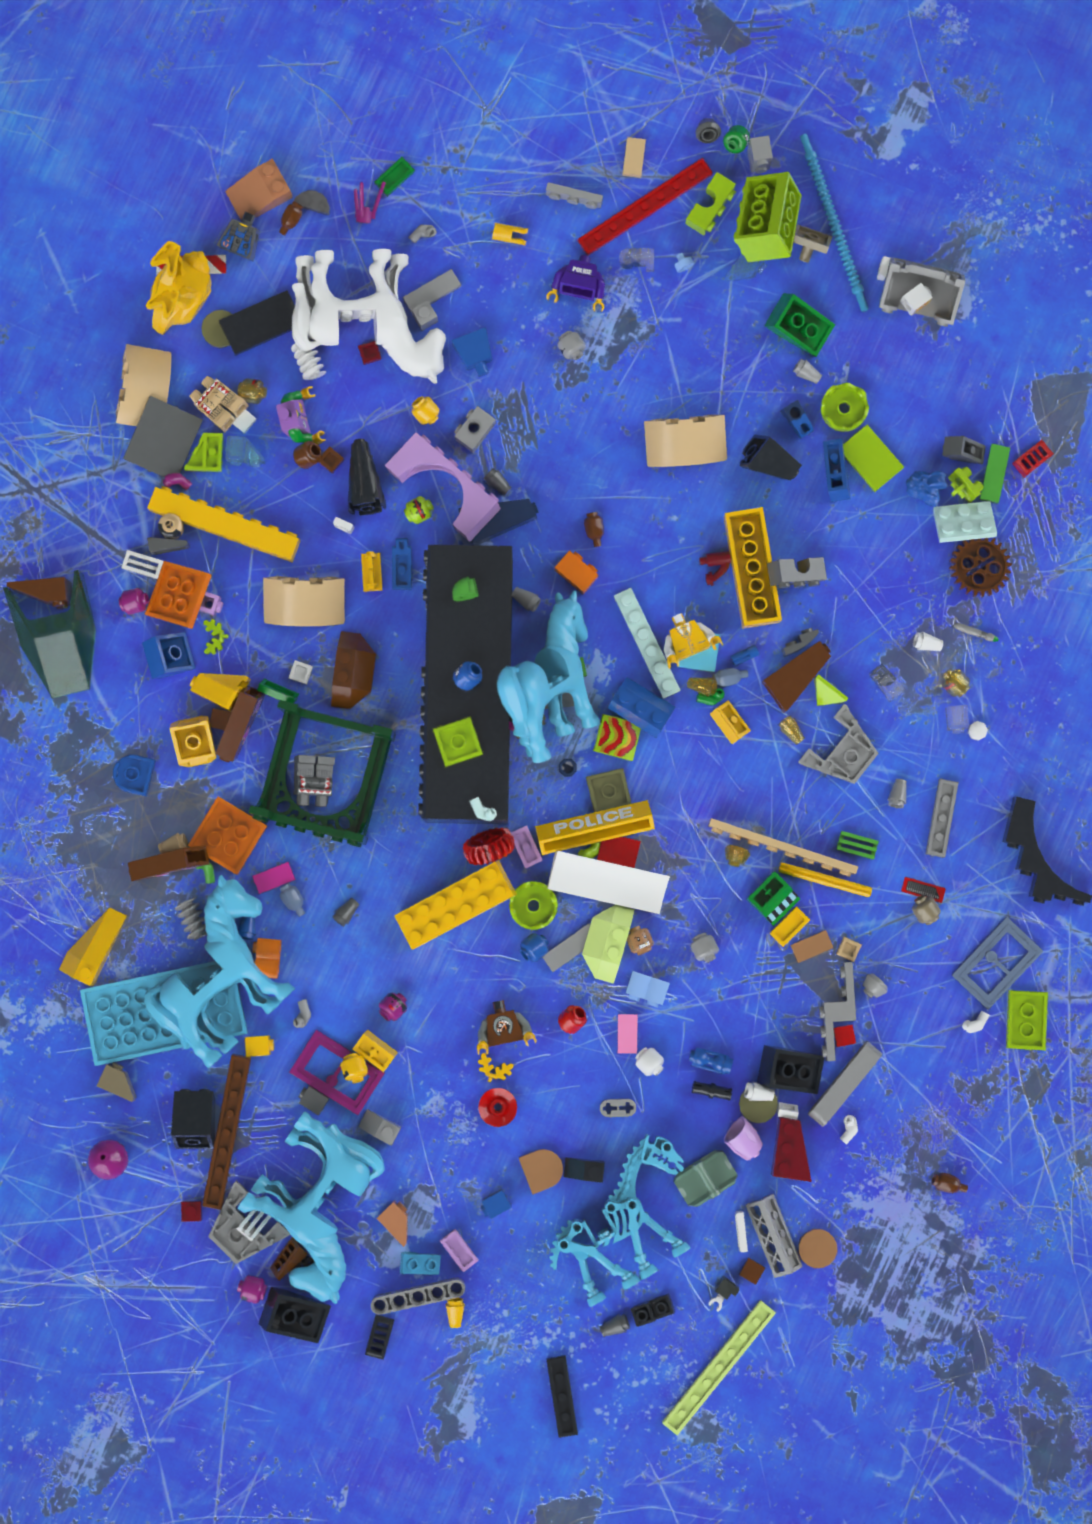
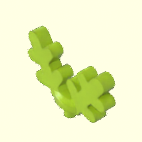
(217, 642)

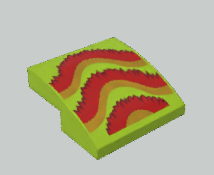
(617, 738)

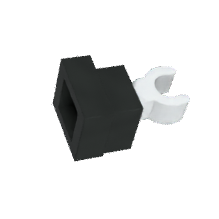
(724, 1289)

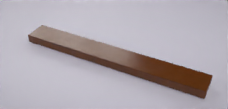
(226, 1131)

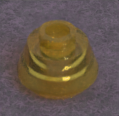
(736, 855)

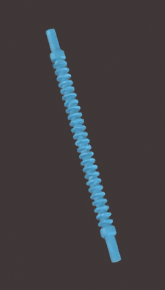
(811, 157)

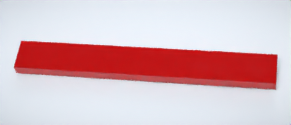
(645, 207)

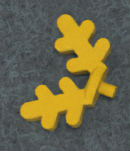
(499, 1073)

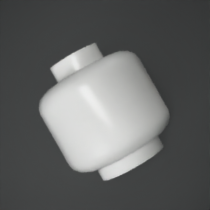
(649, 1061)

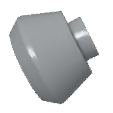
(874, 986)

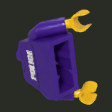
(579, 280)

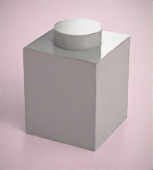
(424, 315)

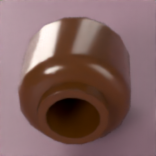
(307, 454)

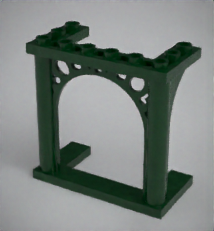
(267, 805)

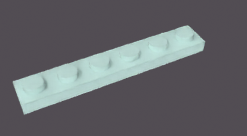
(646, 643)

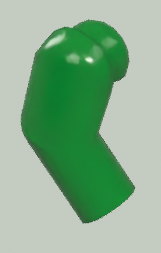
(712, 699)

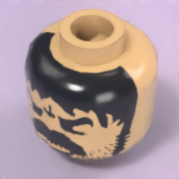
(174, 531)

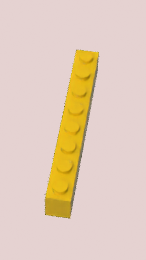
(224, 524)

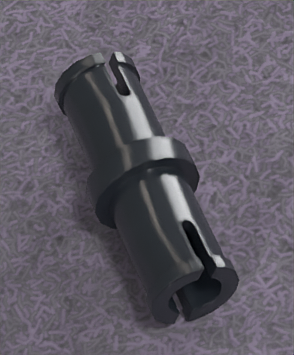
(712, 1090)

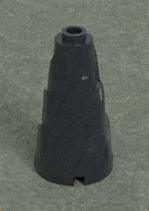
(364, 483)

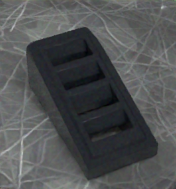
(373, 1353)

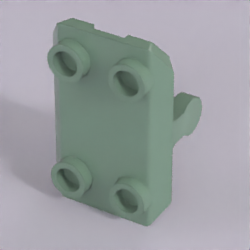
(705, 1178)

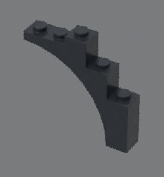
(1045, 883)

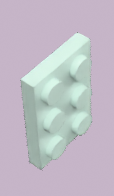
(964, 521)

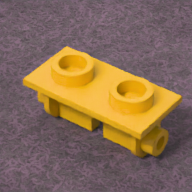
(371, 571)

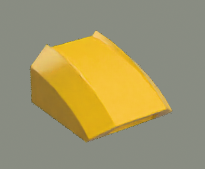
(193, 741)

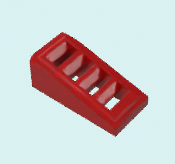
(1022, 469)

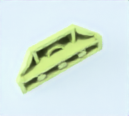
(607, 941)

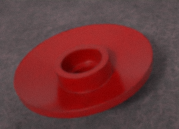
(492, 1116)

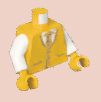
(688, 640)

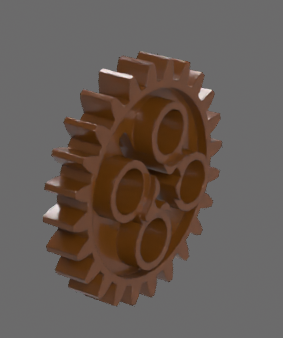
(989, 580)

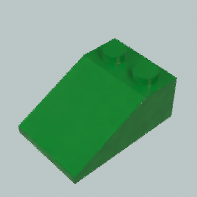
(799, 324)

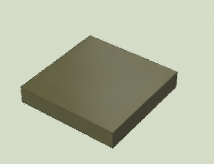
(608, 790)

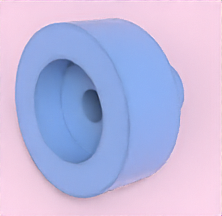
(683, 263)

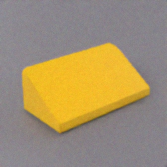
(730, 722)

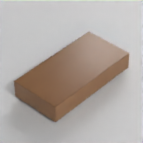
(811, 946)

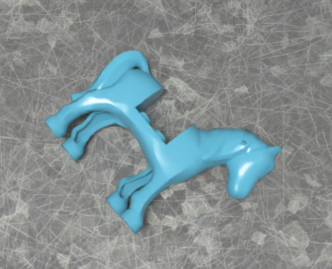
(556, 671)
(183, 1009)
(344, 1162)

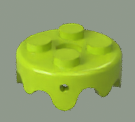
(844, 394)
(533, 919)

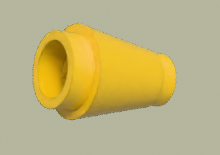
(455, 1311)

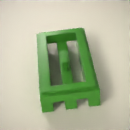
(873, 849)

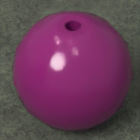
(108, 1159)

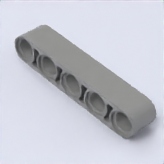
(845, 1083)
(410, 1302)

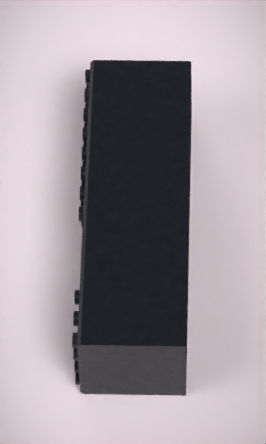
(459, 633)

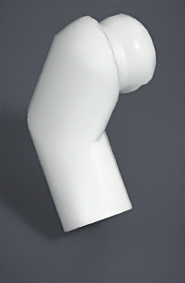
(976, 1025)
(851, 1128)

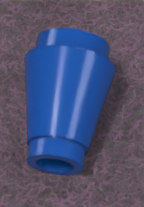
(247, 928)

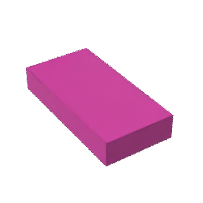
(274, 877)

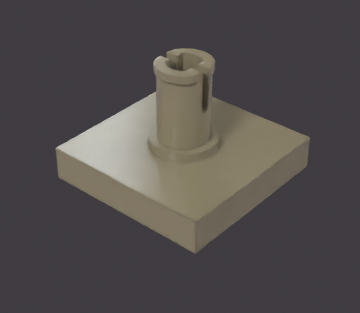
(811, 241)

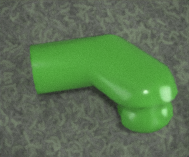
(209, 873)

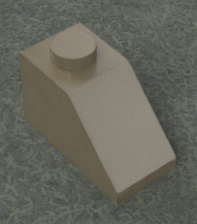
(117, 1082)

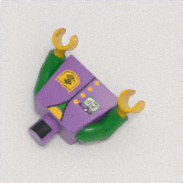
(294, 418)

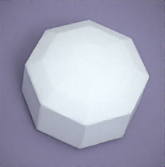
(977, 730)

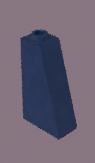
(510, 516)

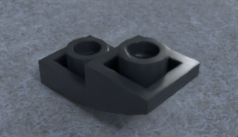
(652, 1310)

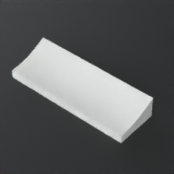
(607, 882)

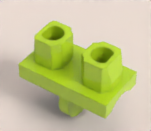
(963, 486)

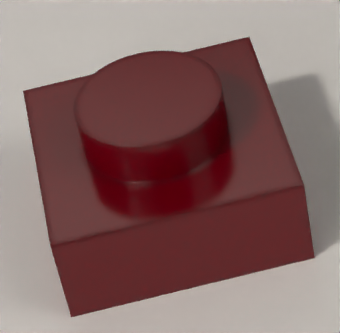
(191, 1211)

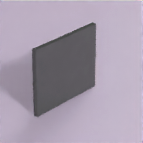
(162, 438)

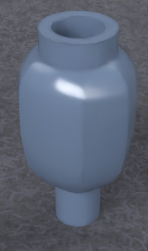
(729, 676)
(292, 898)

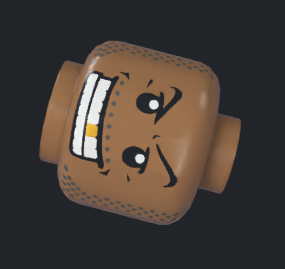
(640, 940)

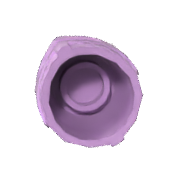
(743, 1139)

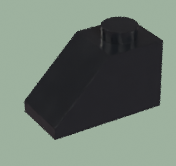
(584, 1169)

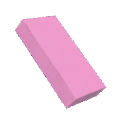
(627, 1033)

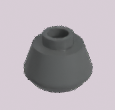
(708, 131)

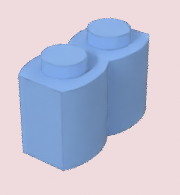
(647, 988)

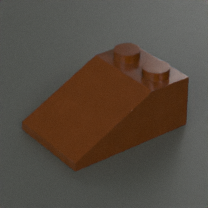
(50, 591)

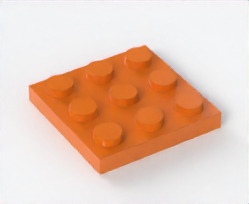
(178, 594)
(228, 835)

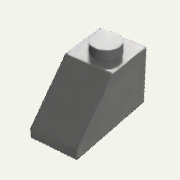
(963, 449)

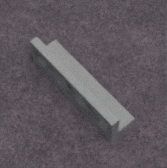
(777, 1235)

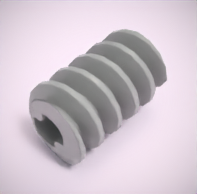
(192, 919)

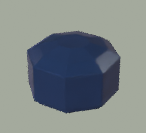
(567, 767)

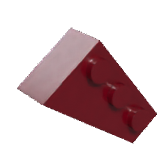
(789, 1151)

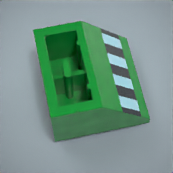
(773, 898)

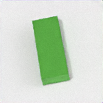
(994, 473)

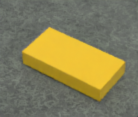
(789, 926)

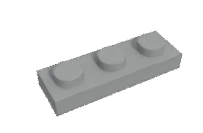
(574, 196)

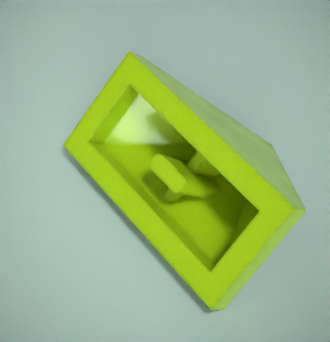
(826, 693)

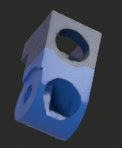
(797, 419)

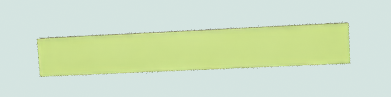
(718, 1367)

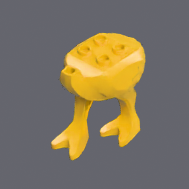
(179, 287)

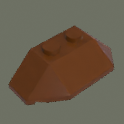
(352, 670)

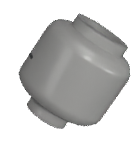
(571, 345)
(704, 947)

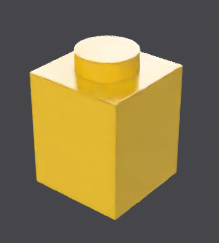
(259, 1045)

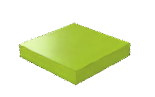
(457, 741)

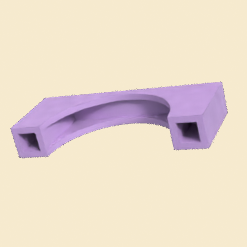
(419, 456)

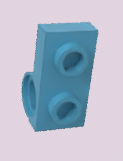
(419, 1263)

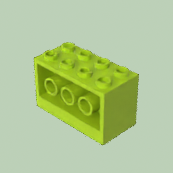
(768, 217)

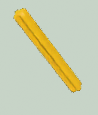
(825, 879)

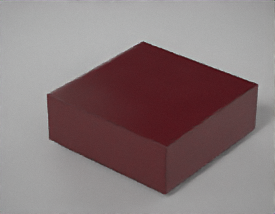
(369, 352)

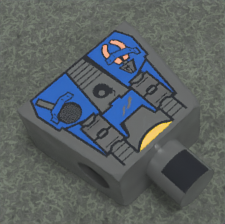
(240, 237)

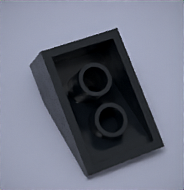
(790, 1069)
(294, 1315)

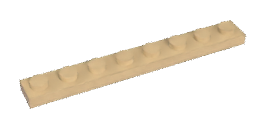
(775, 845)

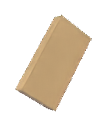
(634, 157)

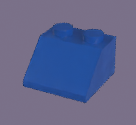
(168, 655)

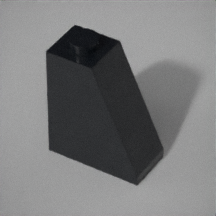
(768, 457)

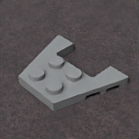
(850, 755)
(232, 1241)

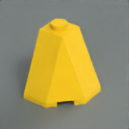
(219, 688)

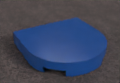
(134, 774)

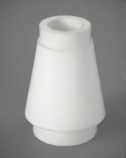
(924, 641)
(758, 1092)

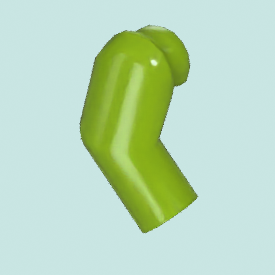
(590, 852)

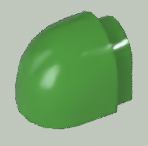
(465, 589)

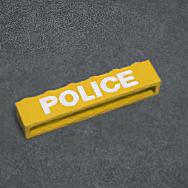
(595, 827)

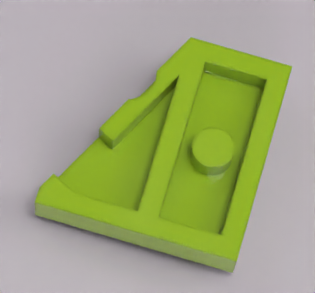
(208, 454)

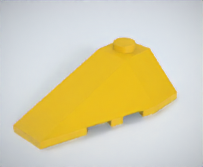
(91, 951)

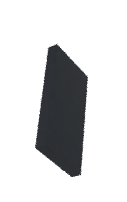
(258, 323)

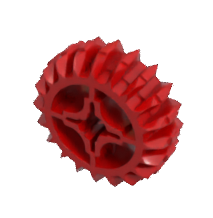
(488, 846)

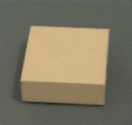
(848, 949)

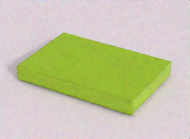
(871, 458)
(1026, 1020)

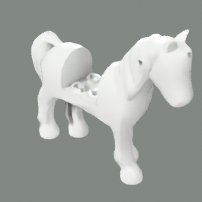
(318, 313)

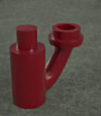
(715, 559)

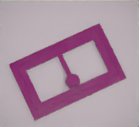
(327, 1088)

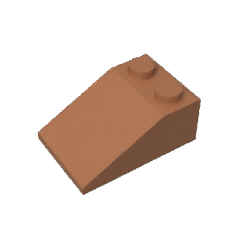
(259, 190)

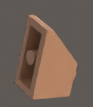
(395, 1221)

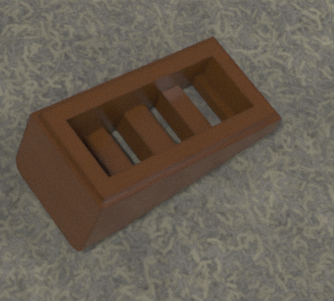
(288, 1258)

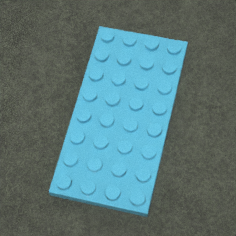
(125, 1030)

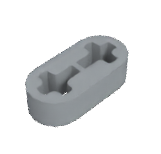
(618, 1113)

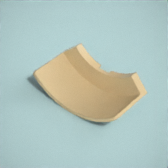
(144, 374)
(685, 441)
(304, 602)

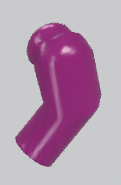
(176, 478)

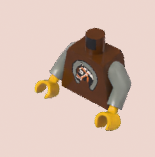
(503, 1028)

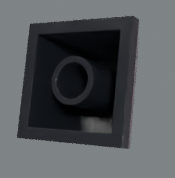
(193, 1119)

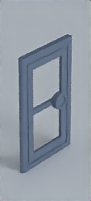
(983, 949)

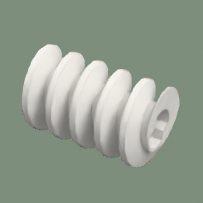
(308, 362)

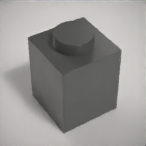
(313, 1100)

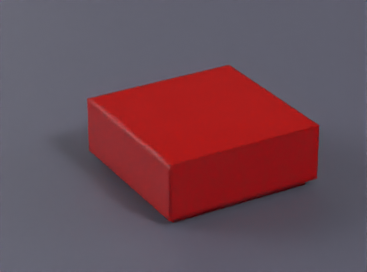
(844, 1035)

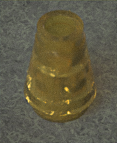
(705, 686)
(791, 730)

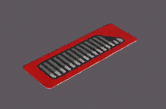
(920, 888)

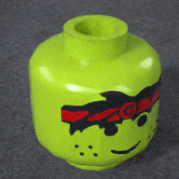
(418, 510)

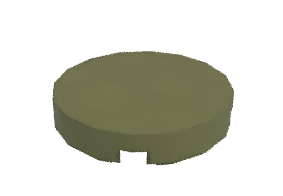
(212, 330)
(758, 1110)

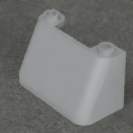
(944, 285)

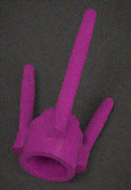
(362, 213)

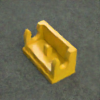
(375, 1050)

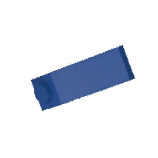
(836, 470)

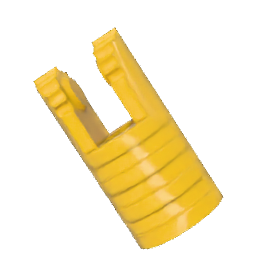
(504, 233)

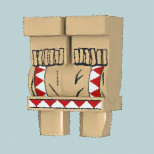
(213, 399)

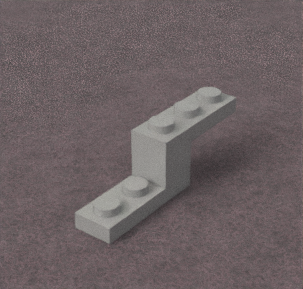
(838, 1011)

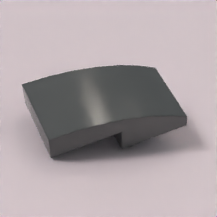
(804, 639)

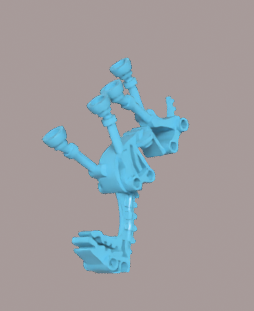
(624, 1198)

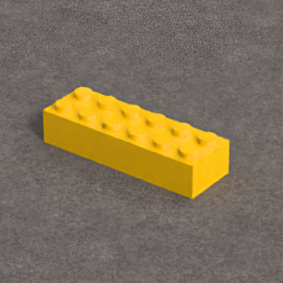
(749, 559)
(455, 905)

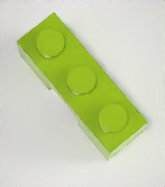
(702, 218)

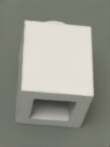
(916, 298)

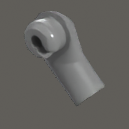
(422, 231)
(304, 1015)

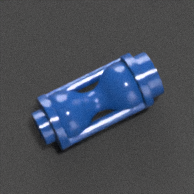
(721, 1063)

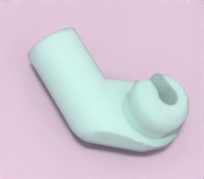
(483, 812)

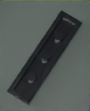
(562, 1396)

